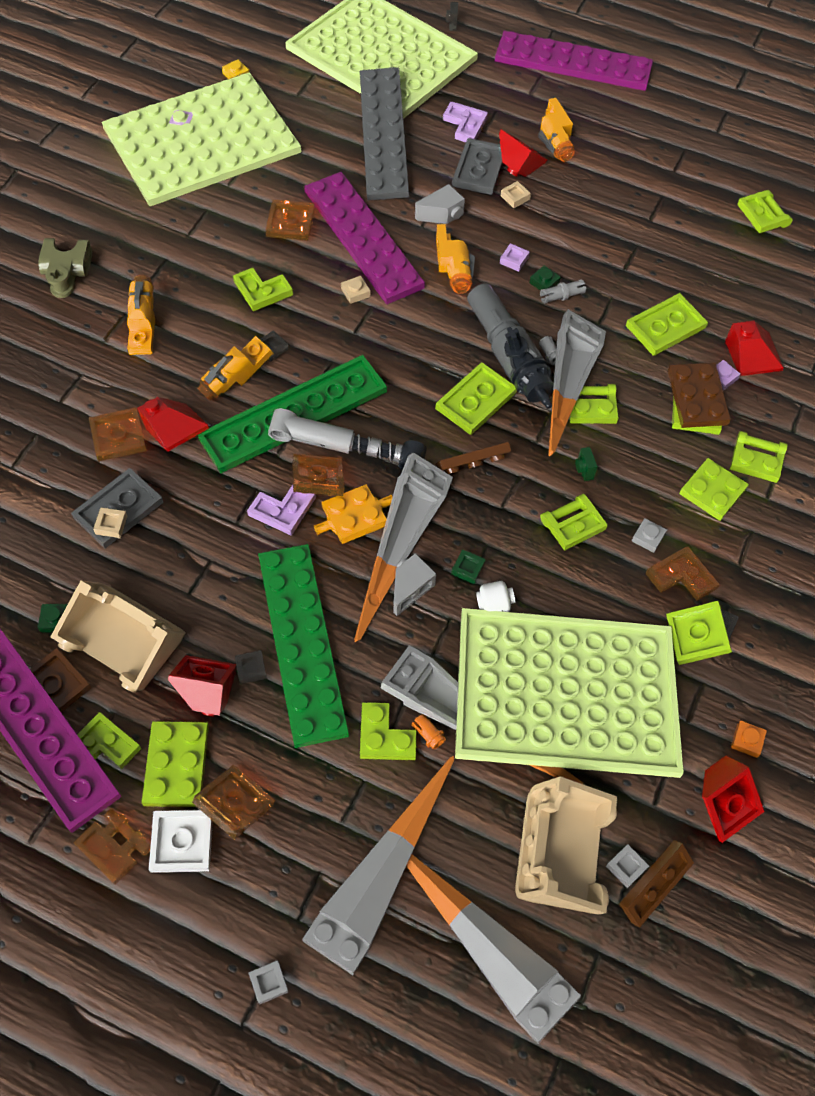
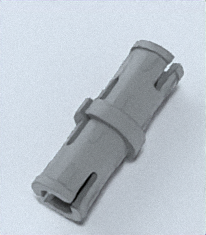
(562, 291)

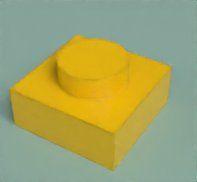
(234, 69)

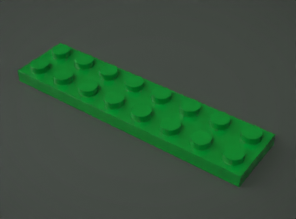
(316, 399)
(302, 647)

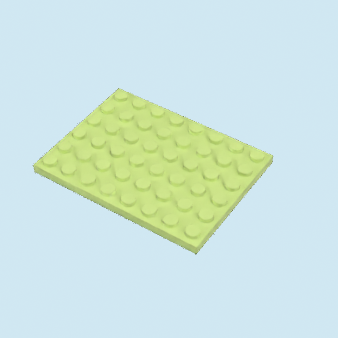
(379, 36)
(228, 135)
(567, 693)

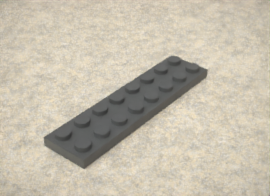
(383, 134)

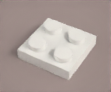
(180, 841)

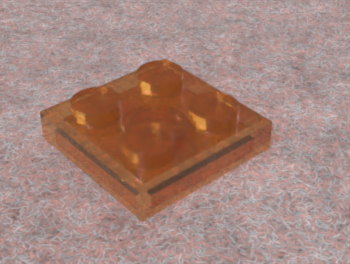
(290, 220)
(117, 434)
(317, 475)
(233, 802)

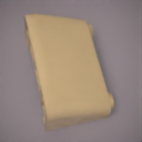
(117, 633)
(563, 845)

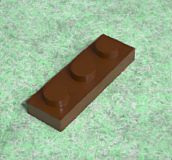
(474, 458)
(656, 883)

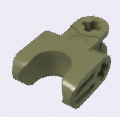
(64, 266)

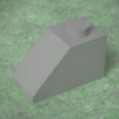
(440, 206)
(411, 582)

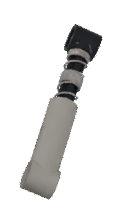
(288, 426)

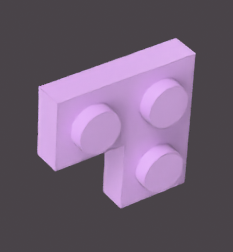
(468, 118)
(281, 515)

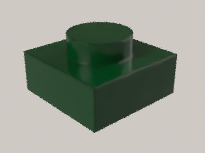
(544, 278)
(586, 464)
(468, 566)
(50, 616)

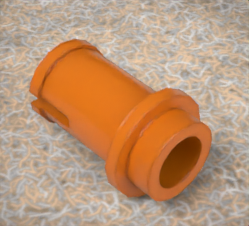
(433, 737)

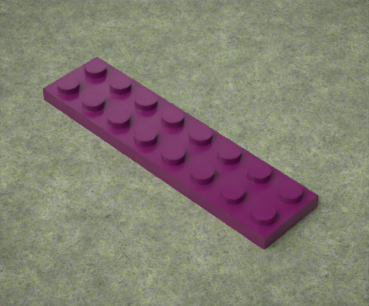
(574, 60)
(364, 238)
(49, 744)

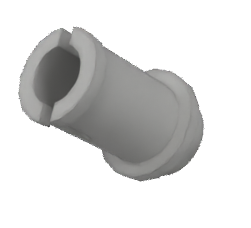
(549, 349)

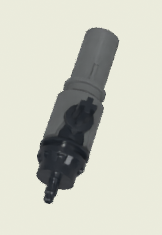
(512, 346)

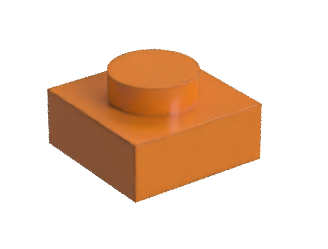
(748, 739)

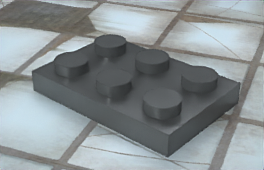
(478, 166)
(124, 493)

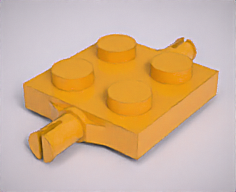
(353, 514)

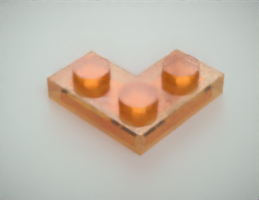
(683, 568)

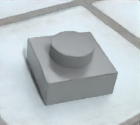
(649, 535)
(627, 866)
(268, 982)

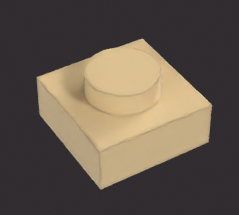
(515, 194)
(355, 289)
(110, 522)

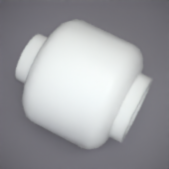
(495, 597)

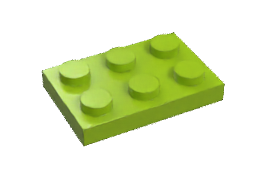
(666, 324)
(476, 398)
(175, 763)

